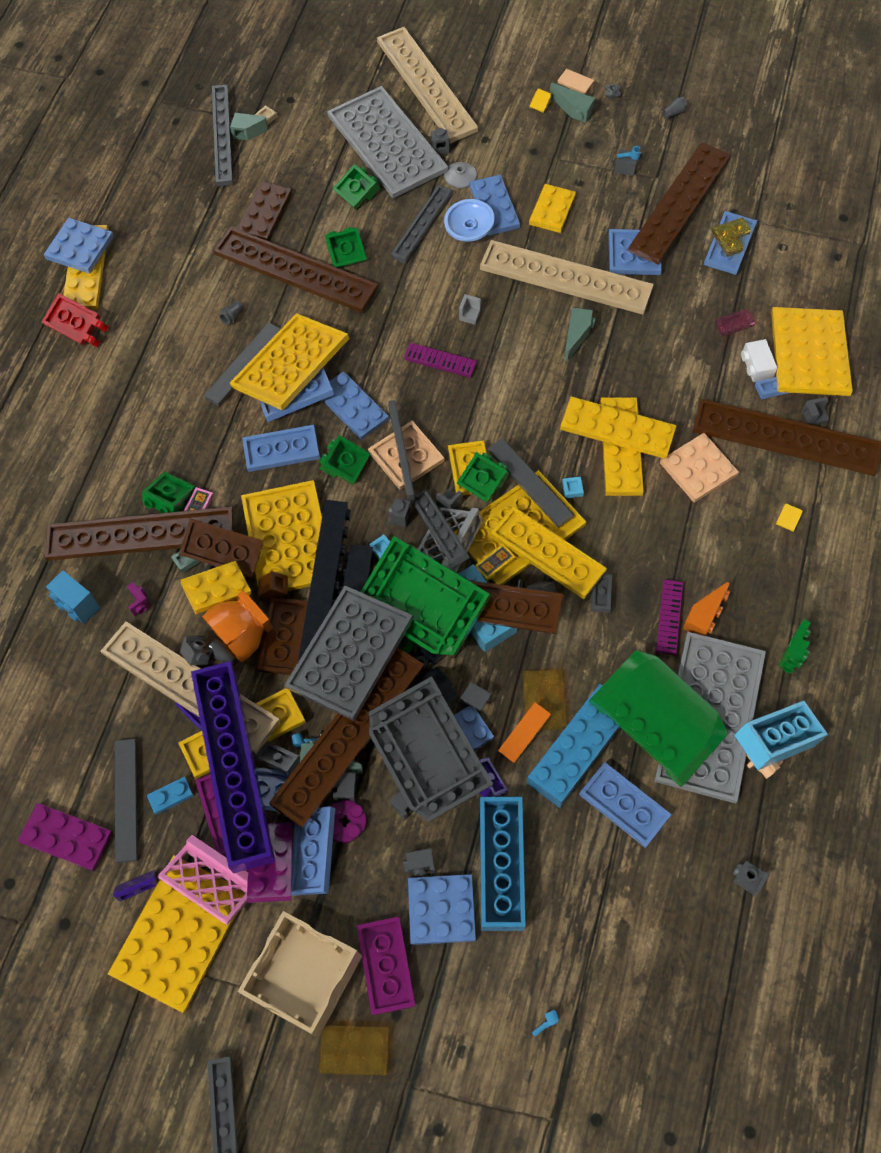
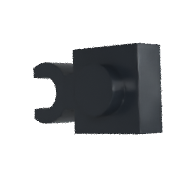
(428, 657)

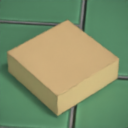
(269, 113)

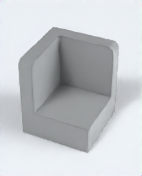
(470, 309)

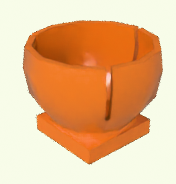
(238, 625)

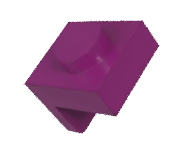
(142, 603)

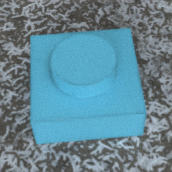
(572, 487)
(379, 546)

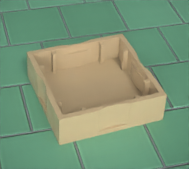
(300, 974)

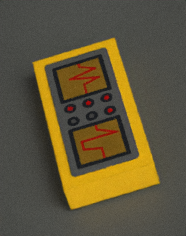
(495, 562)

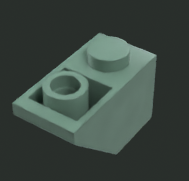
(248, 126)

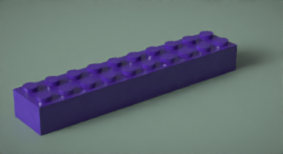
(232, 768)

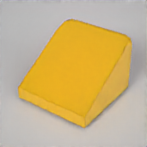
(541, 100)
(789, 517)

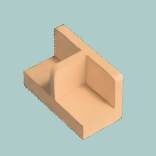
(576, 82)

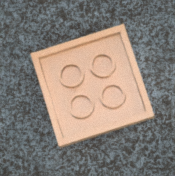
(420, 453)
(699, 467)

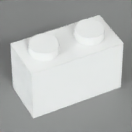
(759, 360)

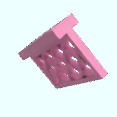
(218, 864)

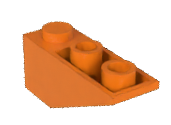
(703, 612)

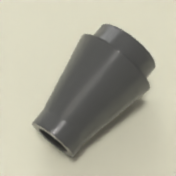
(677, 106)
(230, 313)
(221, 652)

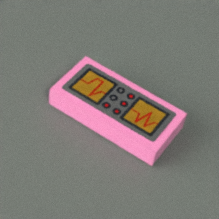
(199, 500)

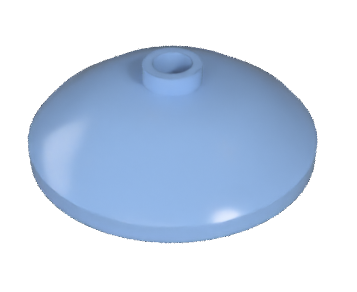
(469, 220)

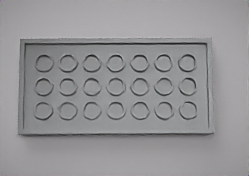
(387, 141)
(729, 681)

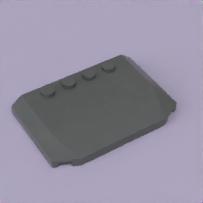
(427, 751)

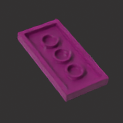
(65, 837)
(274, 880)
(385, 966)

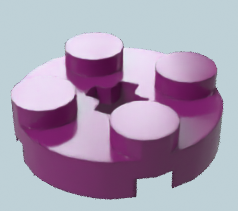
(352, 830)

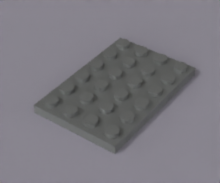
(349, 652)

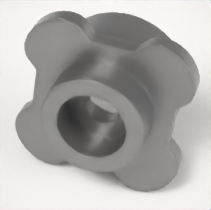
(612, 91)

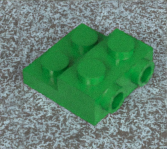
(356, 186)
(345, 247)
(344, 459)
(483, 476)
(167, 493)
(797, 649)

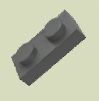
(602, 595)
(278, 758)

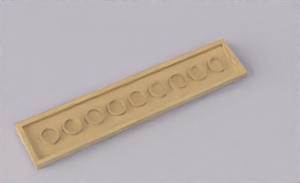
(427, 84)
(567, 277)
(173, 677)

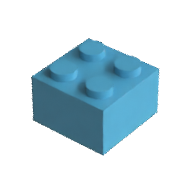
(72, 598)

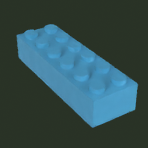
(573, 753)
(502, 864)

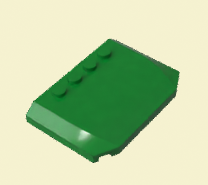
(437, 597)
(661, 714)

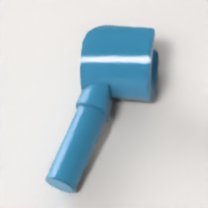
(634, 154)
(297, 739)
(552, 1019)

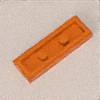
(524, 732)

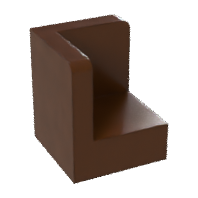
(272, 585)

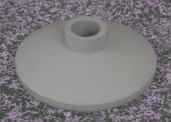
(460, 174)

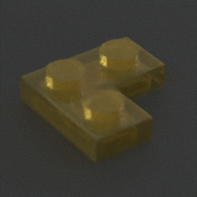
(728, 234)

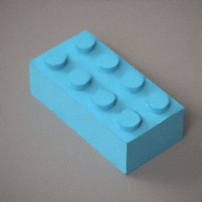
(486, 634)
(780, 735)

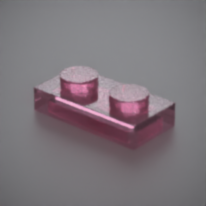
(734, 322)

